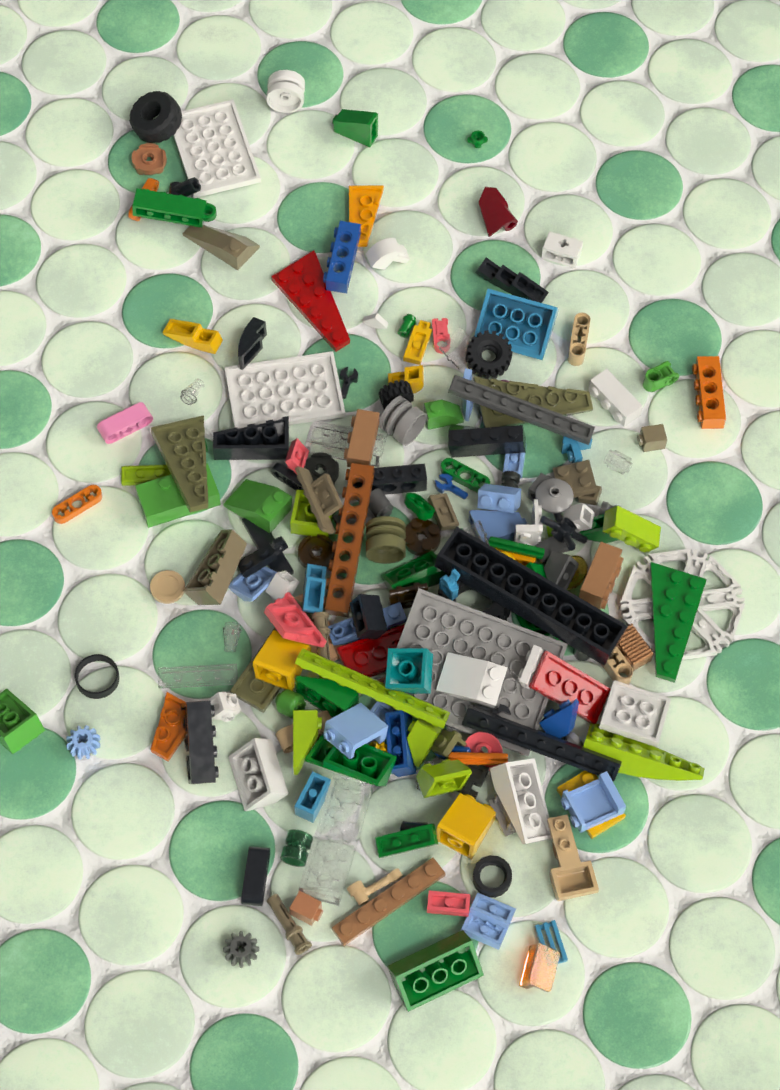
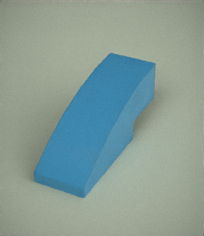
(314, 588)

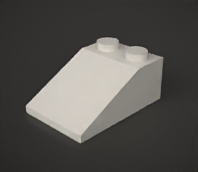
(471, 679)

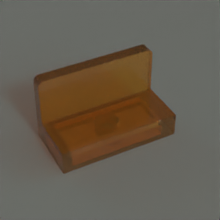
(540, 967)

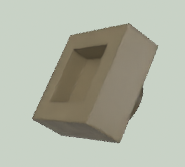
(591, 499)

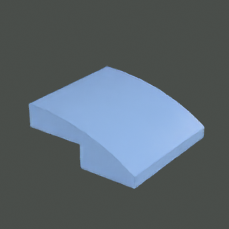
(467, 406)
(488, 920)

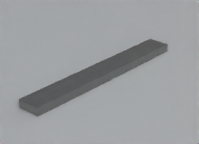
(521, 409)

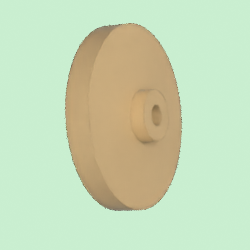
(167, 587)

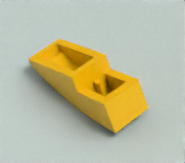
(193, 335)

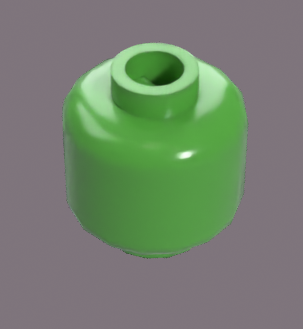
(289, 701)

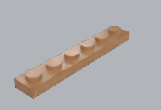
(388, 901)

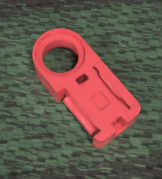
(439, 332)

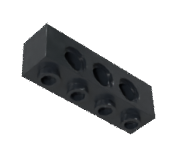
(399, 479)

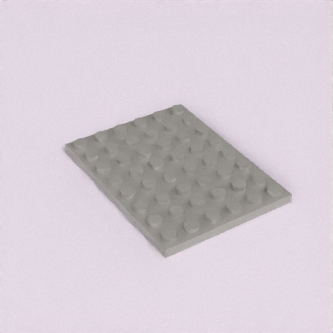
(461, 630)

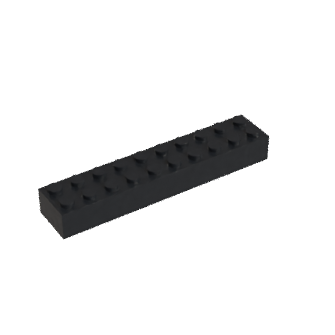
(531, 596)

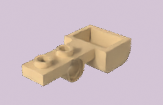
(572, 876)

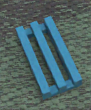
(545, 926)

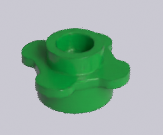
(477, 138)

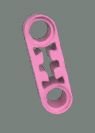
(124, 423)

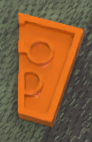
(170, 728)

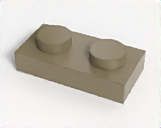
(443, 512)

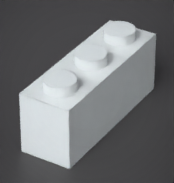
(615, 398)

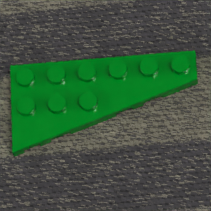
(673, 612)

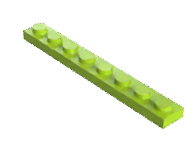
(373, 688)

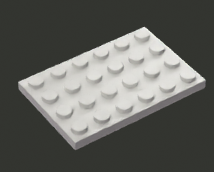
(215, 148)
(293, 387)

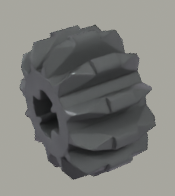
(235, 955)

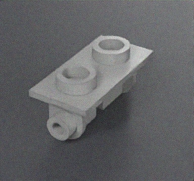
(502, 816)

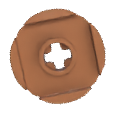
(152, 167)

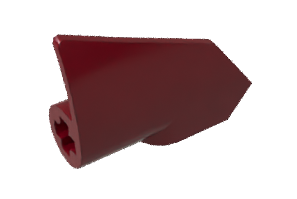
(495, 211)

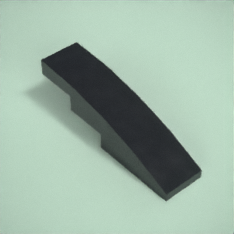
(509, 281)

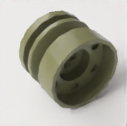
(385, 540)

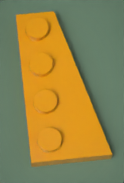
(363, 208)

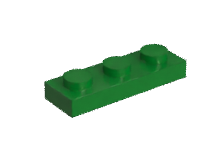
(406, 840)

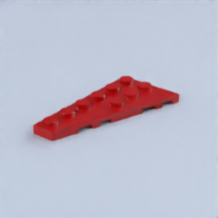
(306, 291)

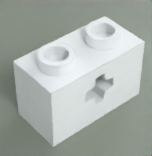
(562, 249)

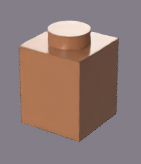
(306, 908)

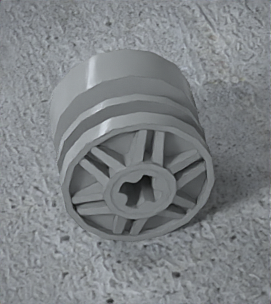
(402, 420)

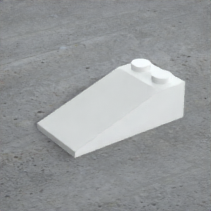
(523, 799)

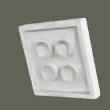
(635, 713)

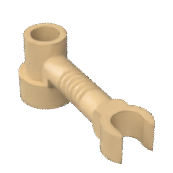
(361, 892)

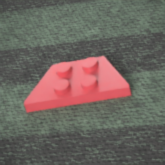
(293, 622)

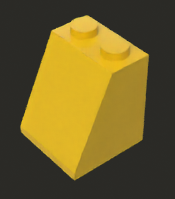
(277, 661)
(465, 825)

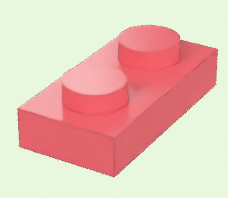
(296, 455)
(448, 903)

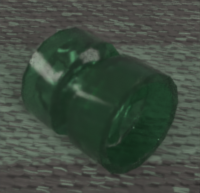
(297, 844)

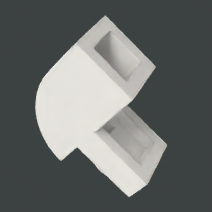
(386, 252)

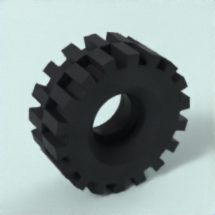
(493, 343)

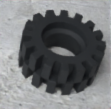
(394, 390)

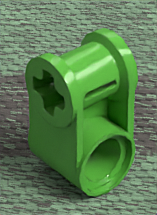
(662, 375)

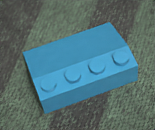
(520, 320)

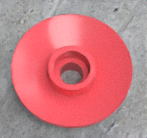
(483, 739)

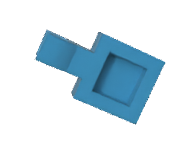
(449, 585)

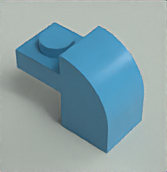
(573, 449)

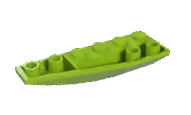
(640, 758)

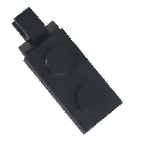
(262, 557)

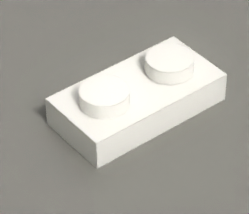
(532, 658)

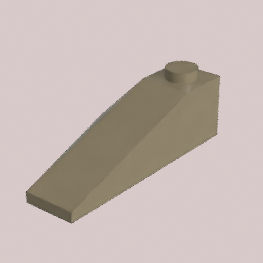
(226, 246)

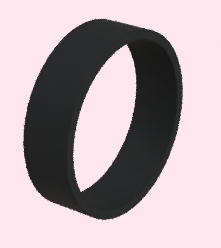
(92, 658)

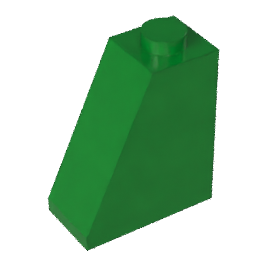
(357, 125)

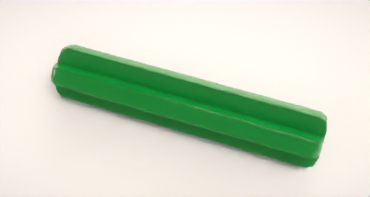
(515, 547)

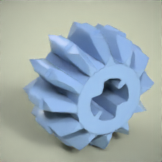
(83, 735)

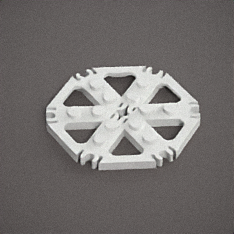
(711, 600)

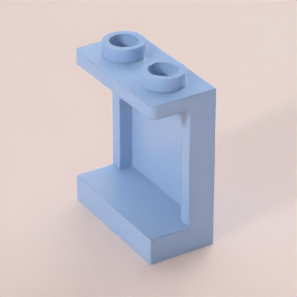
(354, 729)
(593, 803)

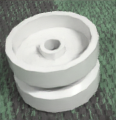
(285, 91)

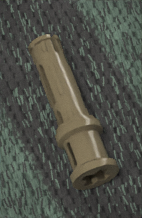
(321, 624)
(293, 931)

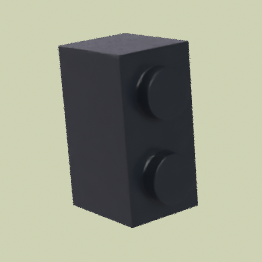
(368, 616)

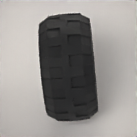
(153, 105)

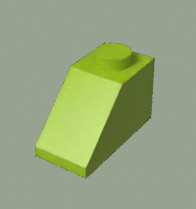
(421, 739)

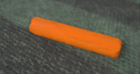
(479, 758)

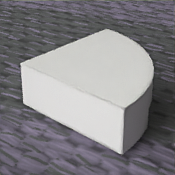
(375, 321)

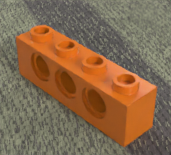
(710, 367)

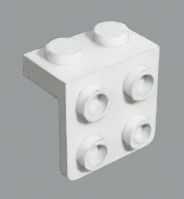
(530, 533)

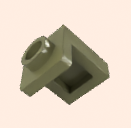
(446, 741)

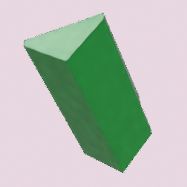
(417, 570)
(367, 765)

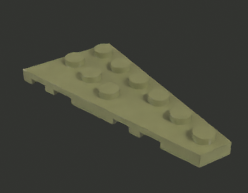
(558, 400)
(185, 456)

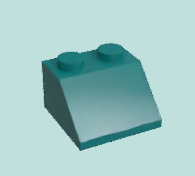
(409, 670)

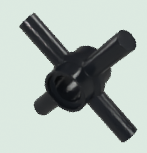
(564, 530)

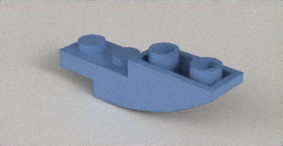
(345, 632)

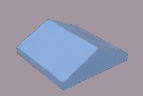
(251, 587)

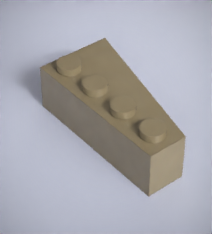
(216, 569)

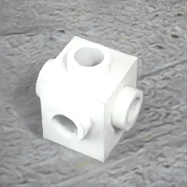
(225, 706)

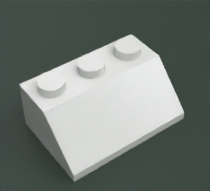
(258, 774)

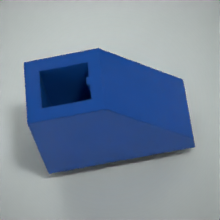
(562, 721)

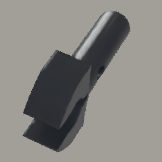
(347, 381)
(502, 708)

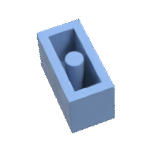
(499, 498)

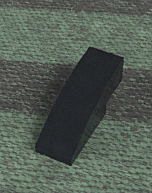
(251, 341)

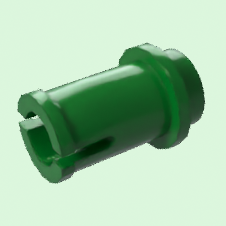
(408, 322)

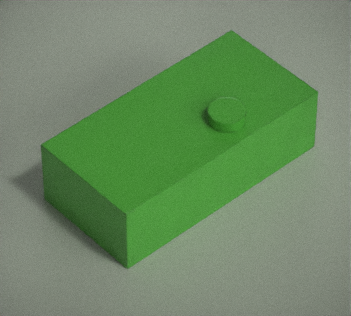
(163, 501)

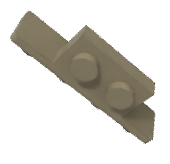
(321, 496)

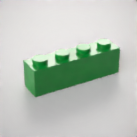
(169, 207)

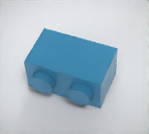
(312, 797)

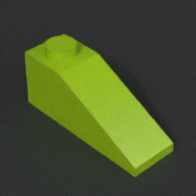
(304, 735)

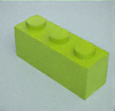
(631, 529)

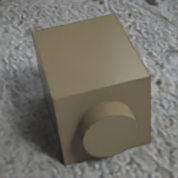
(652, 438)

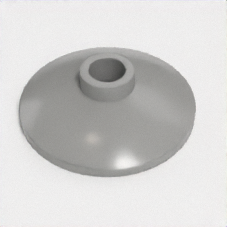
(554, 502)

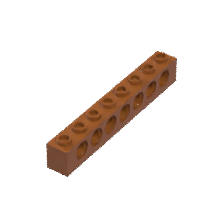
(364, 475)

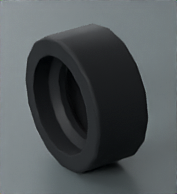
(495, 861)

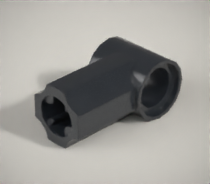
(185, 188)

